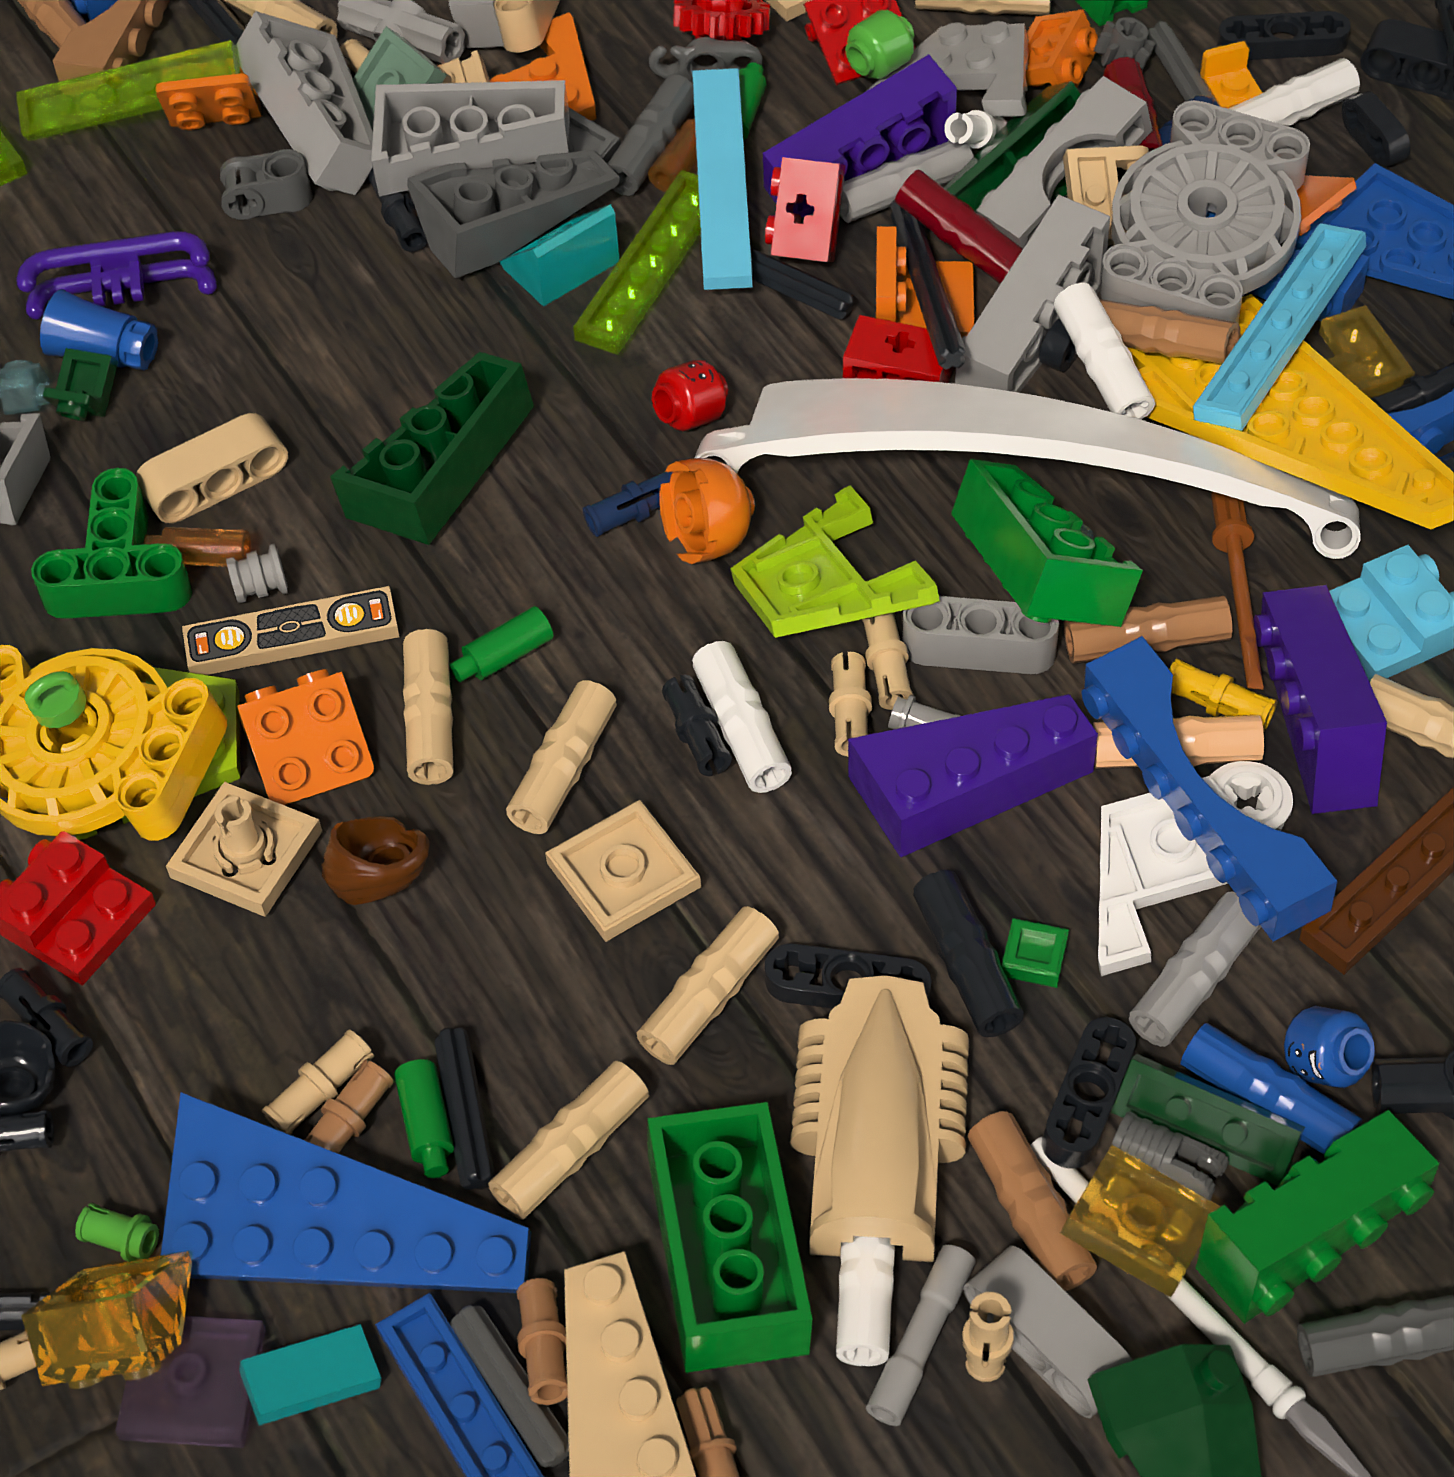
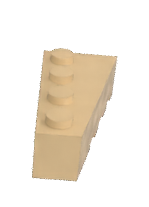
(615, 1383)

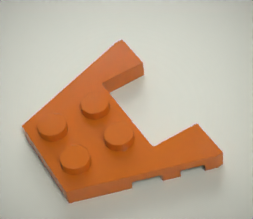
(563, 63)

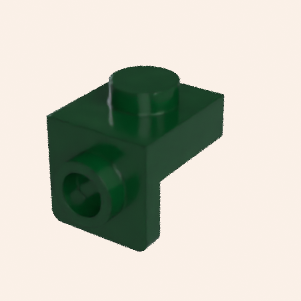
(82, 385)

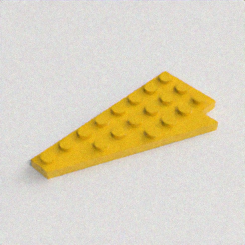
(1314, 429)

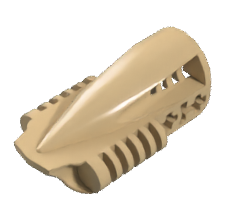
(879, 1112)

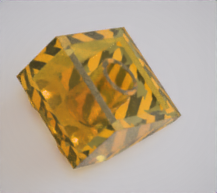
(110, 1321)

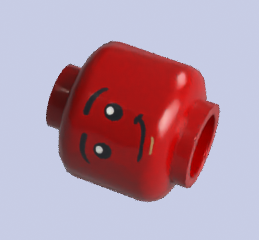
(690, 395)

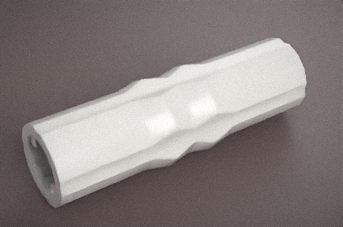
(1304, 94)
(1103, 352)
(741, 717)
(865, 1301)

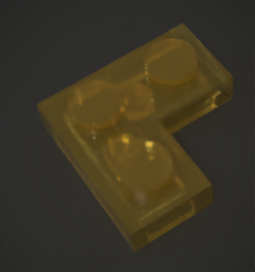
(1364, 352)

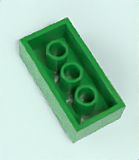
(728, 1237)

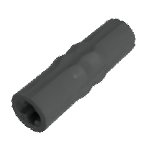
(652, 133)
(1377, 1336)

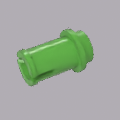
(130, 1236)

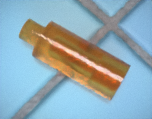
(677, 156)
(204, 545)

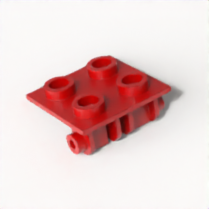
(831, 25)

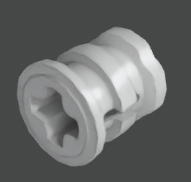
(257, 574)

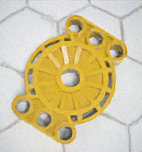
(127, 754)

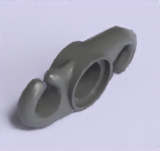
(723, 50)

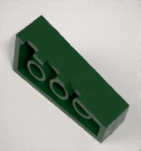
(438, 453)

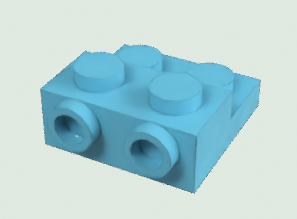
(1396, 612)

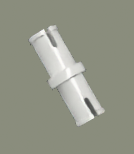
(974, 128)

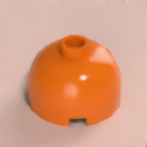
(705, 508)

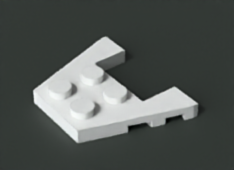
(1140, 866)

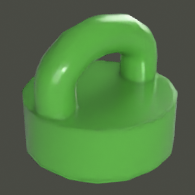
(56, 699)

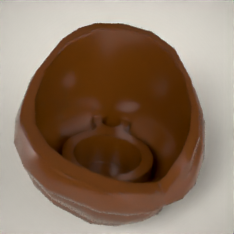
(373, 858)

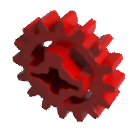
(722, 18)

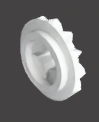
(1250, 779)

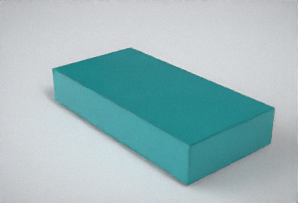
(309, 1374)

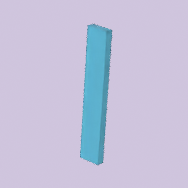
(721, 180)
(1279, 327)

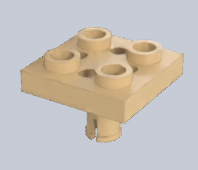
(239, 834)

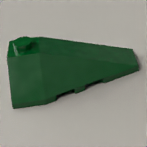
(1015, 140)
(1179, 1413)

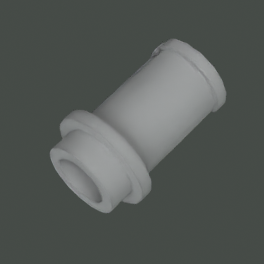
(910, 713)

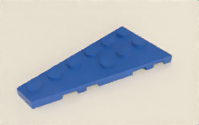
(1404, 228)
(297, 1213)

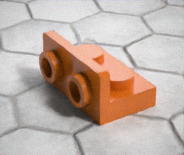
(1059, 48)

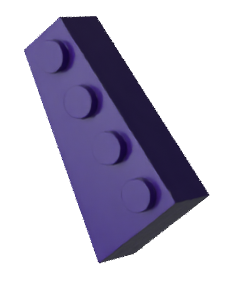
(874, 128)
(1323, 698)
(968, 768)

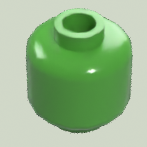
(880, 44)

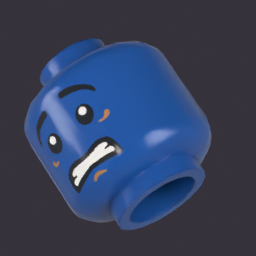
(1329, 1046)

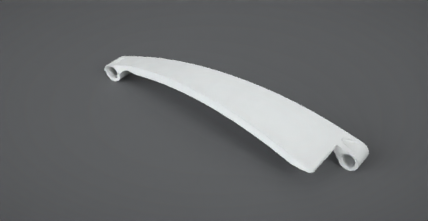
(928, 415)

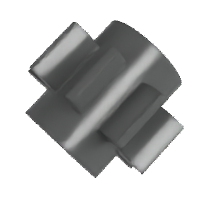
(1124, 39)

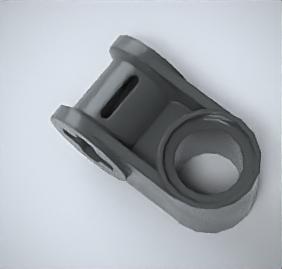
(270, 183)

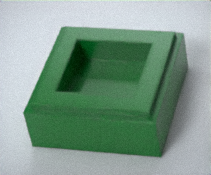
(1035, 952)

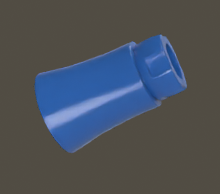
(96, 329)

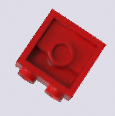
(70, 907)

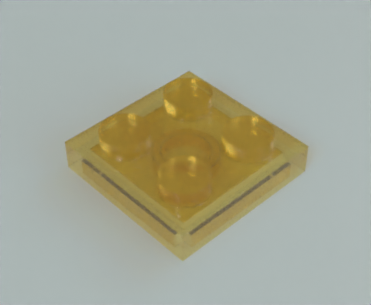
(1139, 1220)

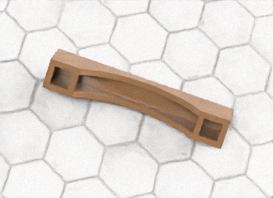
(110, 39)

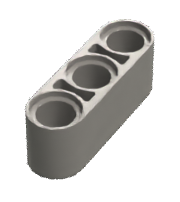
(979, 636)
(1049, 1327)

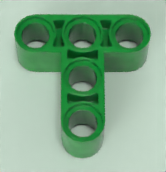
(115, 568)

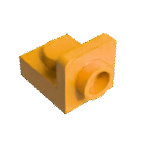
(1227, 74)

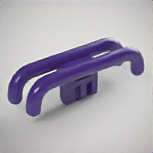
(115, 268)

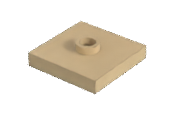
(623, 870)

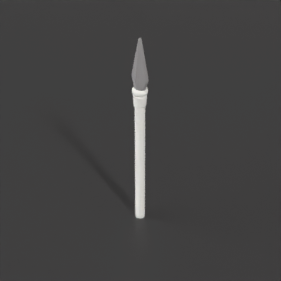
(1265, 1378)

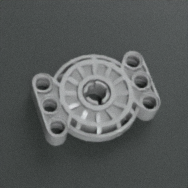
(1215, 164)

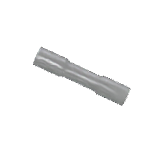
(905, 1367)

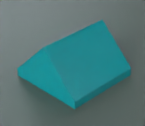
(566, 256)

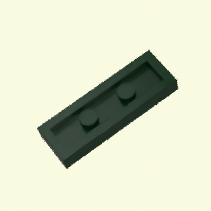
(1244, 1132)

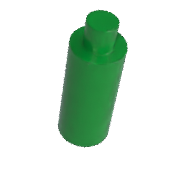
(751, 92)
(503, 645)
(424, 1116)

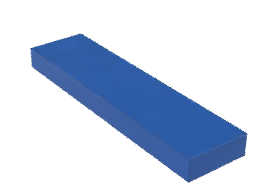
(454, 1393)

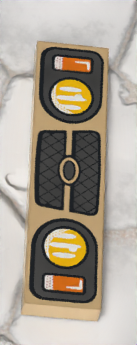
(290, 631)

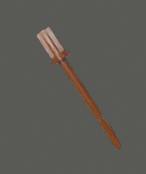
(1233, 536)

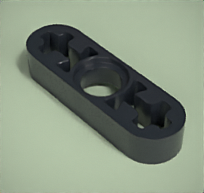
(1326, 32)
(831, 961)
(1092, 1114)

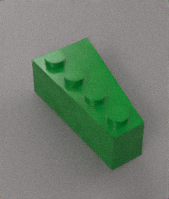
(1040, 549)
(1314, 1216)

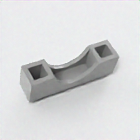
(1100, 118)

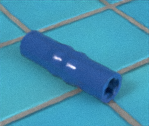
(1265, 1084)

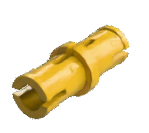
(1220, 693)

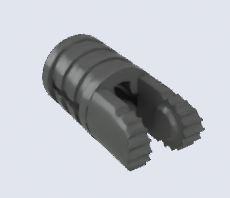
(1171, 1153)

